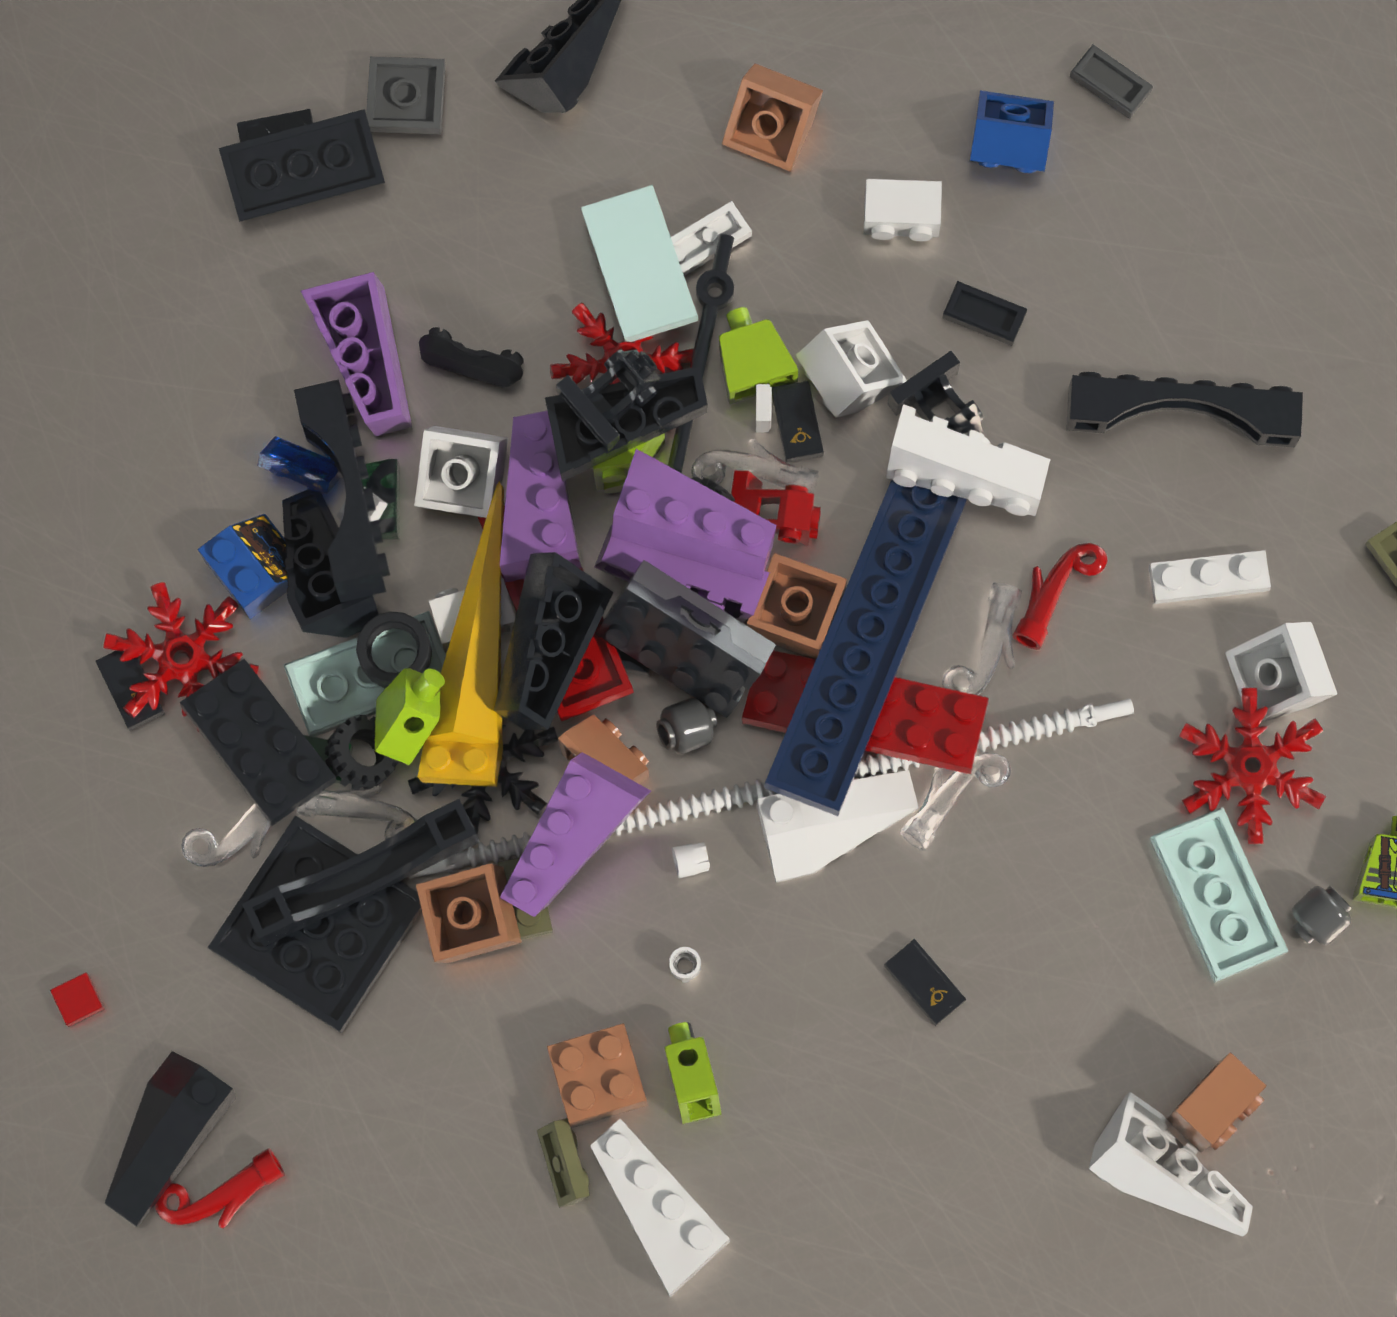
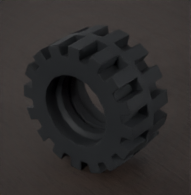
(346, 766)

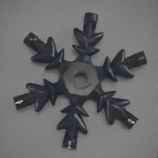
(519, 790)

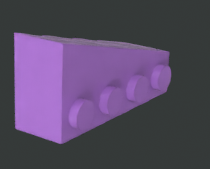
(363, 345)
(536, 500)
(690, 520)
(725, 589)
(574, 826)

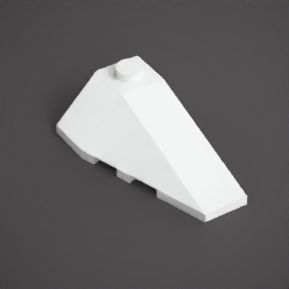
(807, 838)
(1150, 1163)

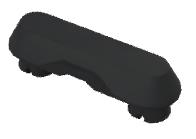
(443, 352)

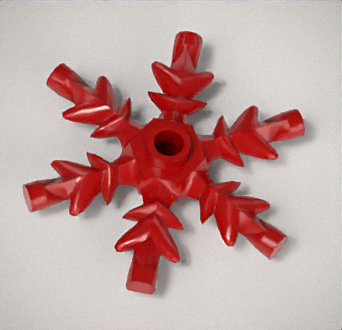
(597, 330)
(175, 643)
(1252, 783)

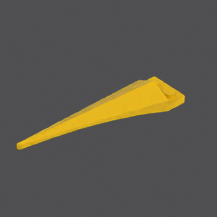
(469, 733)

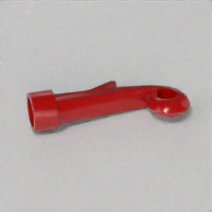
(1044, 595)
(229, 1195)

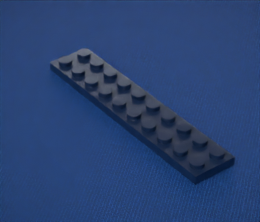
(864, 647)

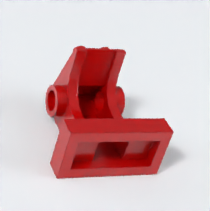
(797, 515)

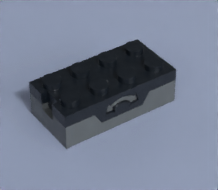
(685, 639)

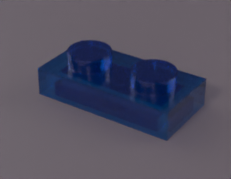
(299, 465)

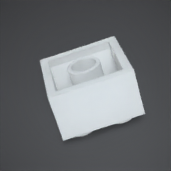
(850, 367)
(459, 470)
(1284, 668)

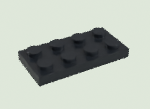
(301, 165)
(258, 742)

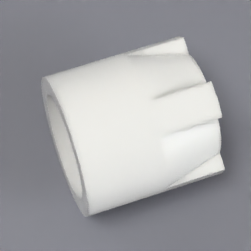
(690, 859)
(681, 954)

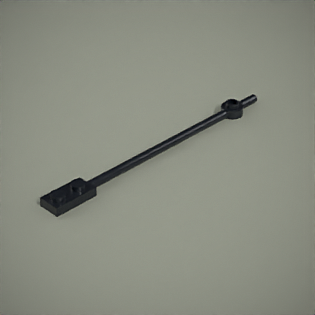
(713, 278)

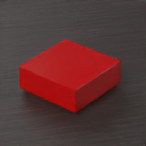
(77, 999)

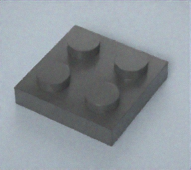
(405, 95)

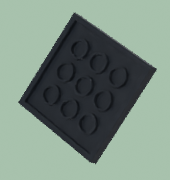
(332, 961)

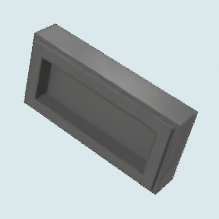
(1111, 81)

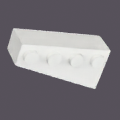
(965, 465)
(663, 1214)

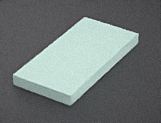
(639, 264)
(335, 688)
(1218, 894)

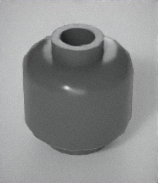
(686, 726)
(1321, 915)

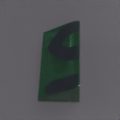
(385, 483)

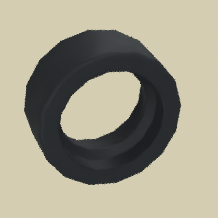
(384, 622)

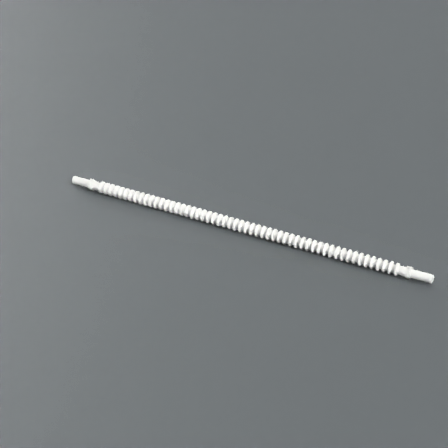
(1086, 716)

